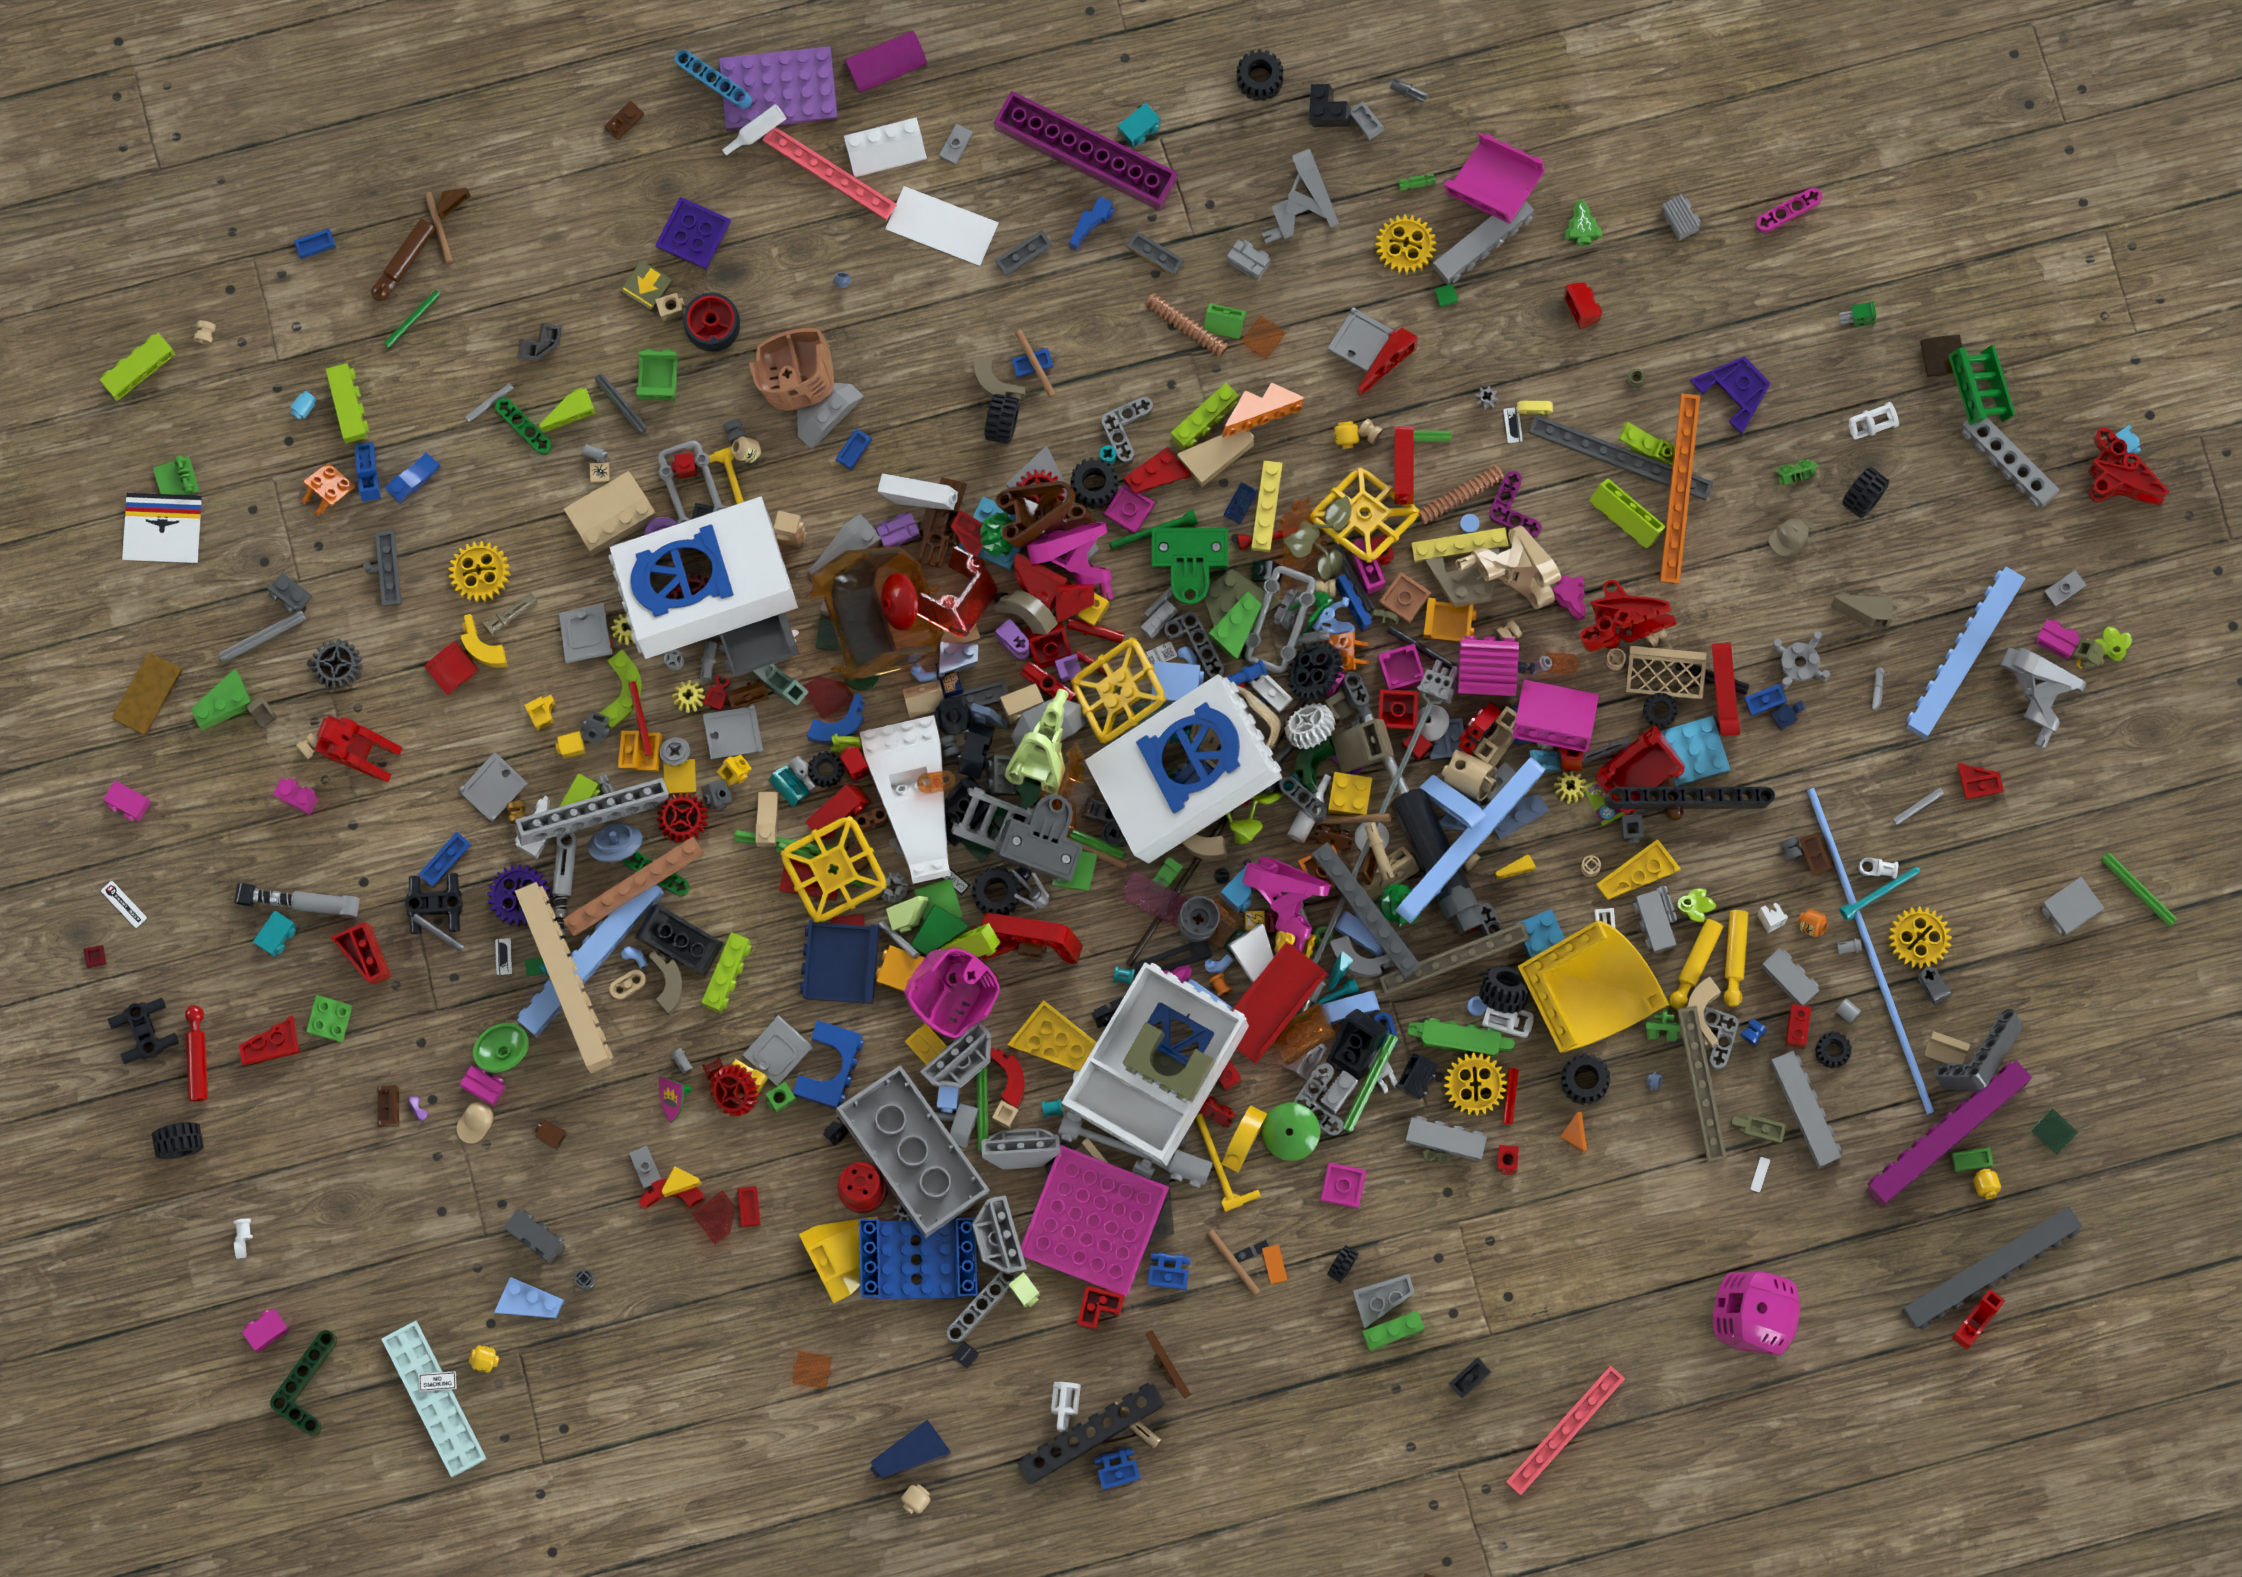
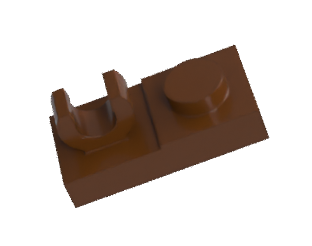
(624, 120)
(747, 695)

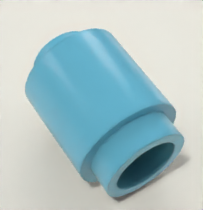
(303, 405)

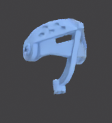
(1327, 616)

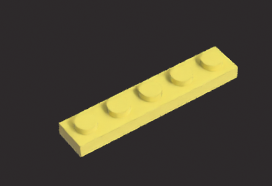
(1266, 506)
(1459, 544)

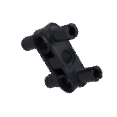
(435, 903)
(143, 1030)

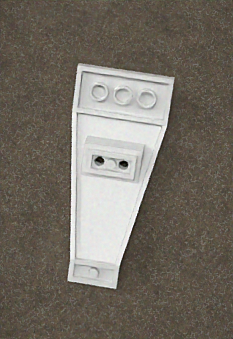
(896, 760)

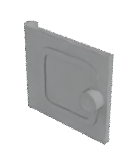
(1363, 337)
(585, 637)
(736, 732)
(491, 789)
(779, 1047)

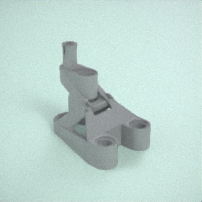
(1298, 202)
(2030, 666)

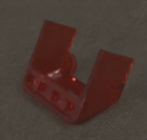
(961, 613)

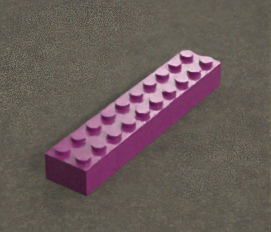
(1085, 150)
(1947, 1135)

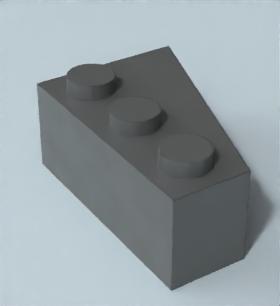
(535, 1236)

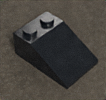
(957, 805)
(1356, 1043)

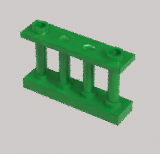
(1968, 388)

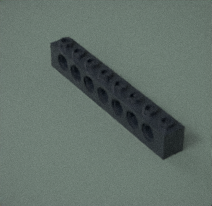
(1028, 1461)

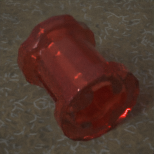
(706, 1067)

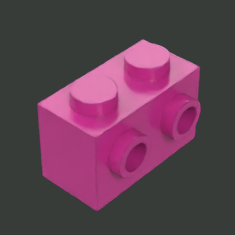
(295, 796)

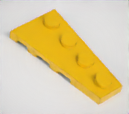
(1642, 869)

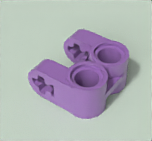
(1011, 637)

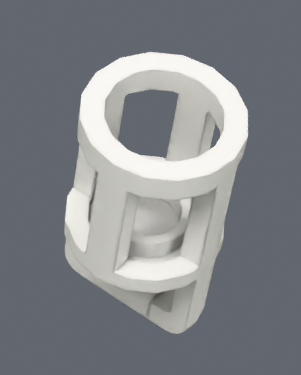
(1868, 422)
(1508, 1025)
(1064, 1409)

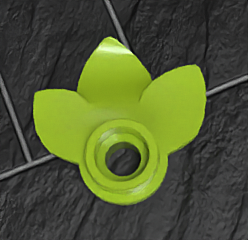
(2114, 641)
(1698, 905)

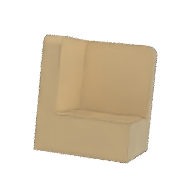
(1005, 1115)

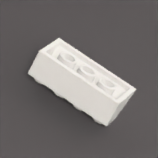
(885, 147)

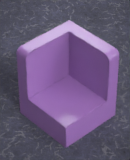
(1067, 667)

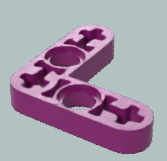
(1498, 504)

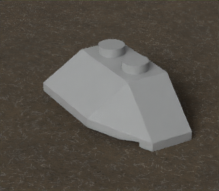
(822, 417)
(1072, 721)
(961, 1059)
(1021, 1148)
(998, 1237)

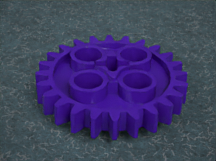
(501, 895)

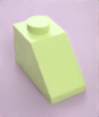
(907, 914)
(1024, 1290)

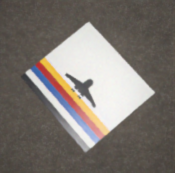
(162, 527)

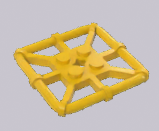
(1365, 525)
(1129, 693)
(845, 873)

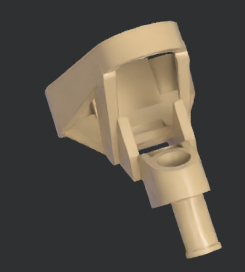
(1532, 580)

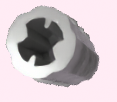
(1158, 619)

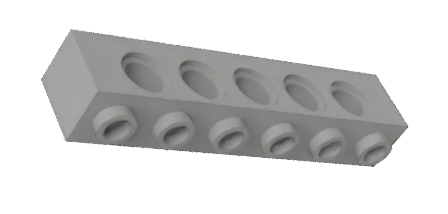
(2048, 489)

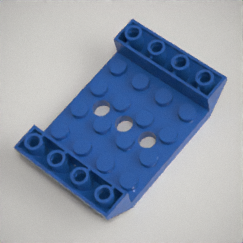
(945, 1268)

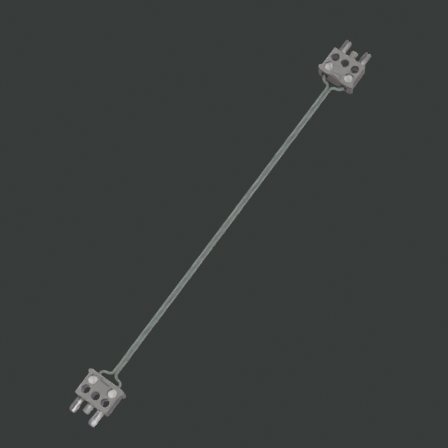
(1429, 687)

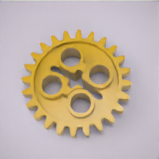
(1401, 260)
(477, 555)
(1906, 925)
(1493, 1083)

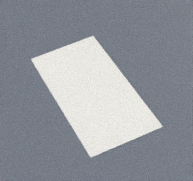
(942, 225)

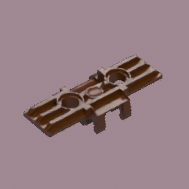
(935, 524)

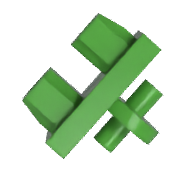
(1654, 1026)

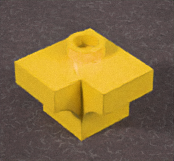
(1096, 612)
(540, 711)

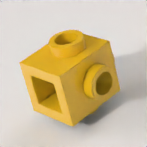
(734, 770)

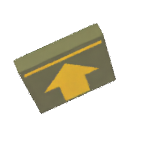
(646, 285)

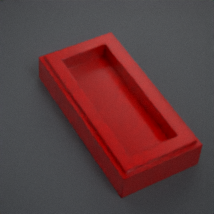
(749, 1206)

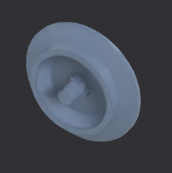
(615, 842)

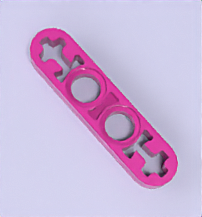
(1789, 211)

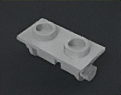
(1285, 616)

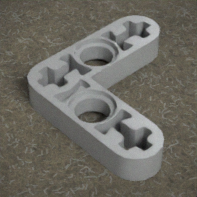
(1121, 421)
(1723, 1031)
(1311, 1099)

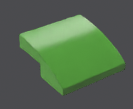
(1082, 875)
(941, 894)

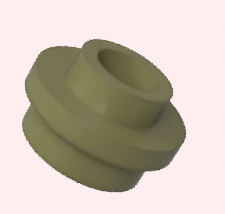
(1636, 372)

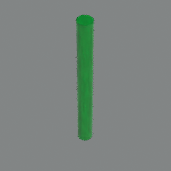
(411, 319)

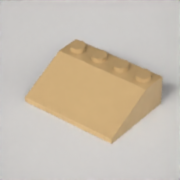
(610, 513)

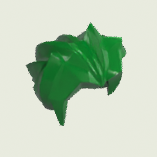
(992, 534)
(1391, 899)

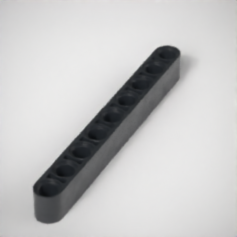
(1681, 801)

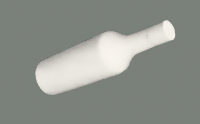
(757, 128)
(1303, 824)

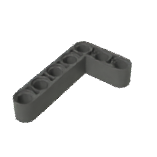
(1987, 1058)

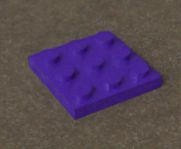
(693, 233)

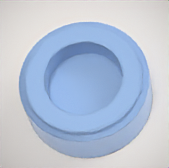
(1469, 523)
(1476, 1006)

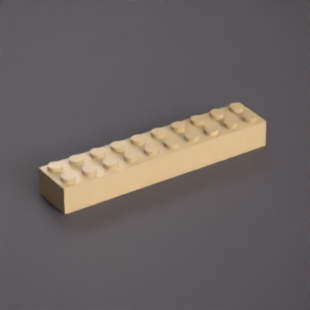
(562, 974)

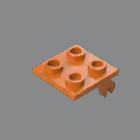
(329, 485)
(1345, 644)

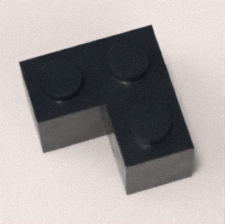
(1325, 111)

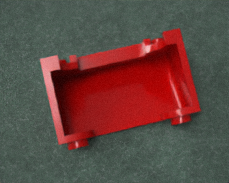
(1641, 764)

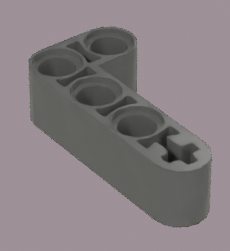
(1199, 648)

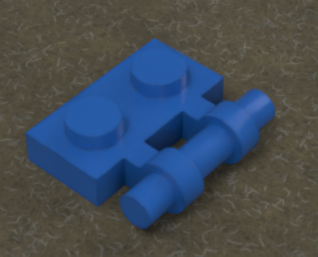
(1168, 1277)
(1119, 1474)

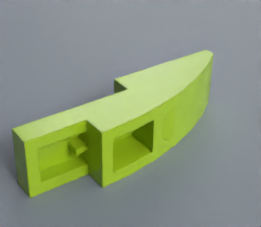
(1646, 444)

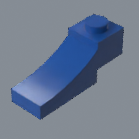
(1100, 214)
(367, 471)
(412, 478)

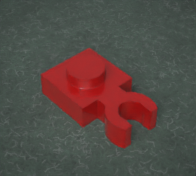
(716, 695)

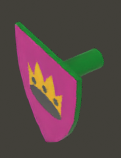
(672, 1096)

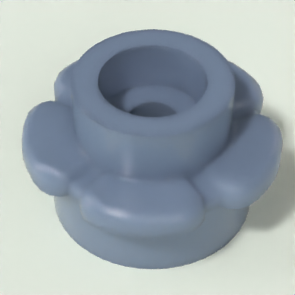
(842, 279)
(1654, 1081)

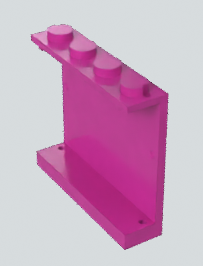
(1496, 178)
(1555, 716)

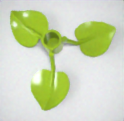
(1246, 829)

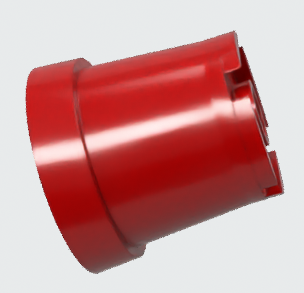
(854, 1198)

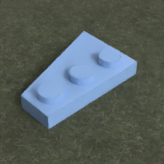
(528, 1301)

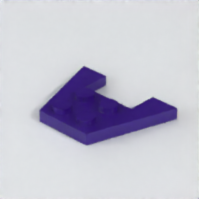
(1741, 383)

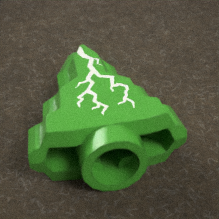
(1582, 226)

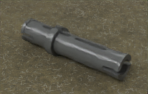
(1606, 751)

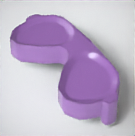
(421, 1114)

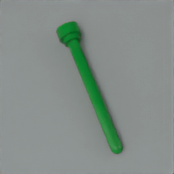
(1188, 519)

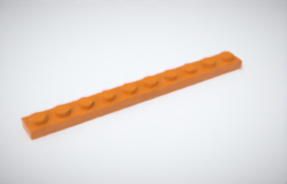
(1679, 488)

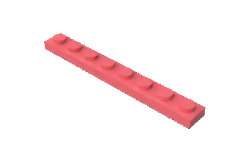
(829, 173)
(1565, 1430)

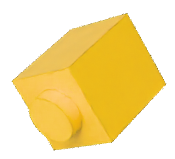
(570, 745)

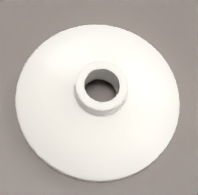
(1437, 726)

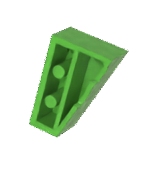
(1235, 626)
(222, 702)

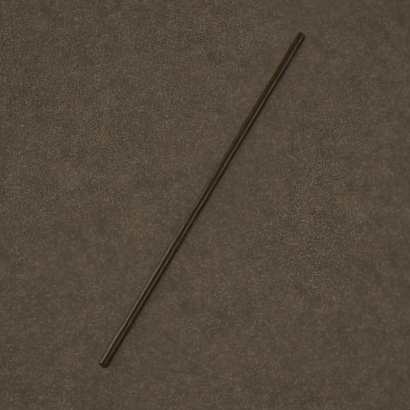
(1196, 861)

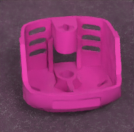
(938, 998)
(1776, 1319)

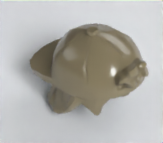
(1790, 536)

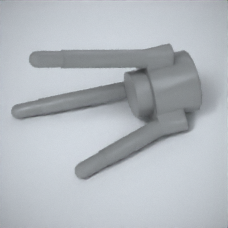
(1038, 898)

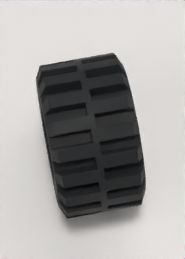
(1259, 89)
(1001, 419)
(1089, 468)
(1865, 492)
(996, 876)
(1504, 989)
(1585, 1095)
(177, 1140)

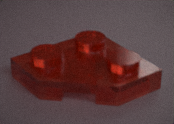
(828, 695)
(716, 1217)

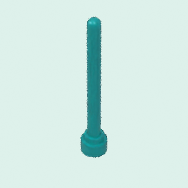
(1848, 911)
(1349, 988)

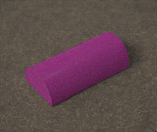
(886, 61)

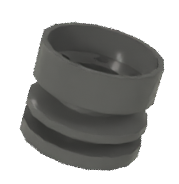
(1201, 908)

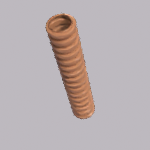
(1186, 325)
(1461, 494)

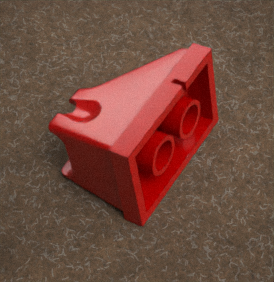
(1038, 580)

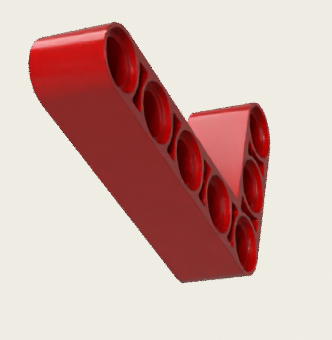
(1725, 690)
(1036, 932)

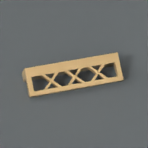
(1401, 869)

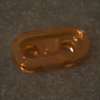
(1560, 665)
(936, 783)

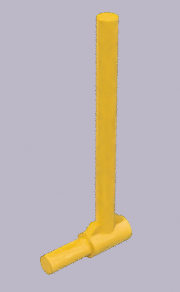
(726, 456)
(1230, 1200)

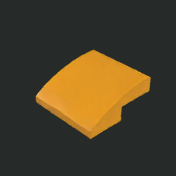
(632, 752)

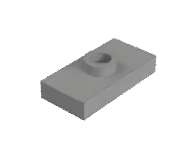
(1366, 120)
(956, 144)
(2065, 588)
(1503, 776)
(645, 1166)

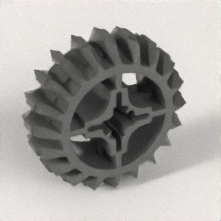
(344, 665)

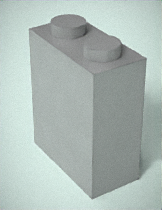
(2071, 907)

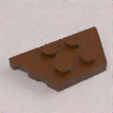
(1163, 1360)

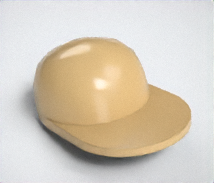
(475, 1122)

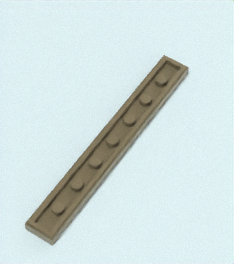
(1457, 957)
(1701, 1084)

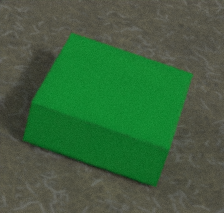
(1446, 295)

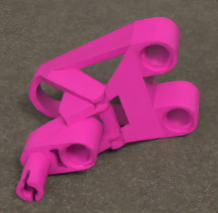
(1077, 543)
(1274, 877)

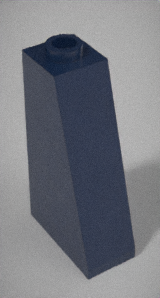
(911, 1451)

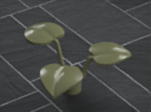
(1301, 541)

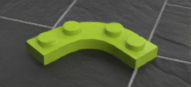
(623, 705)

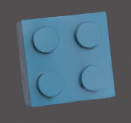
(1543, 933)

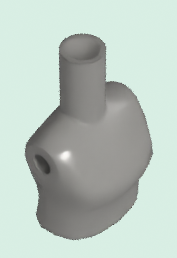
(801, 771)

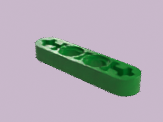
(523, 426)
(679, 880)

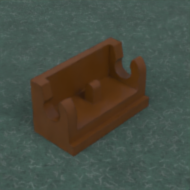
(1815, 854)
(388, 1106)

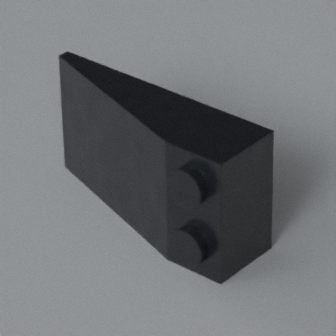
(679, 939)

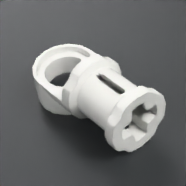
(1879, 868)
(243, 1234)

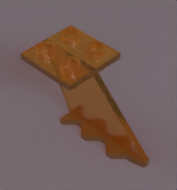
(1289, 525)
(1071, 775)

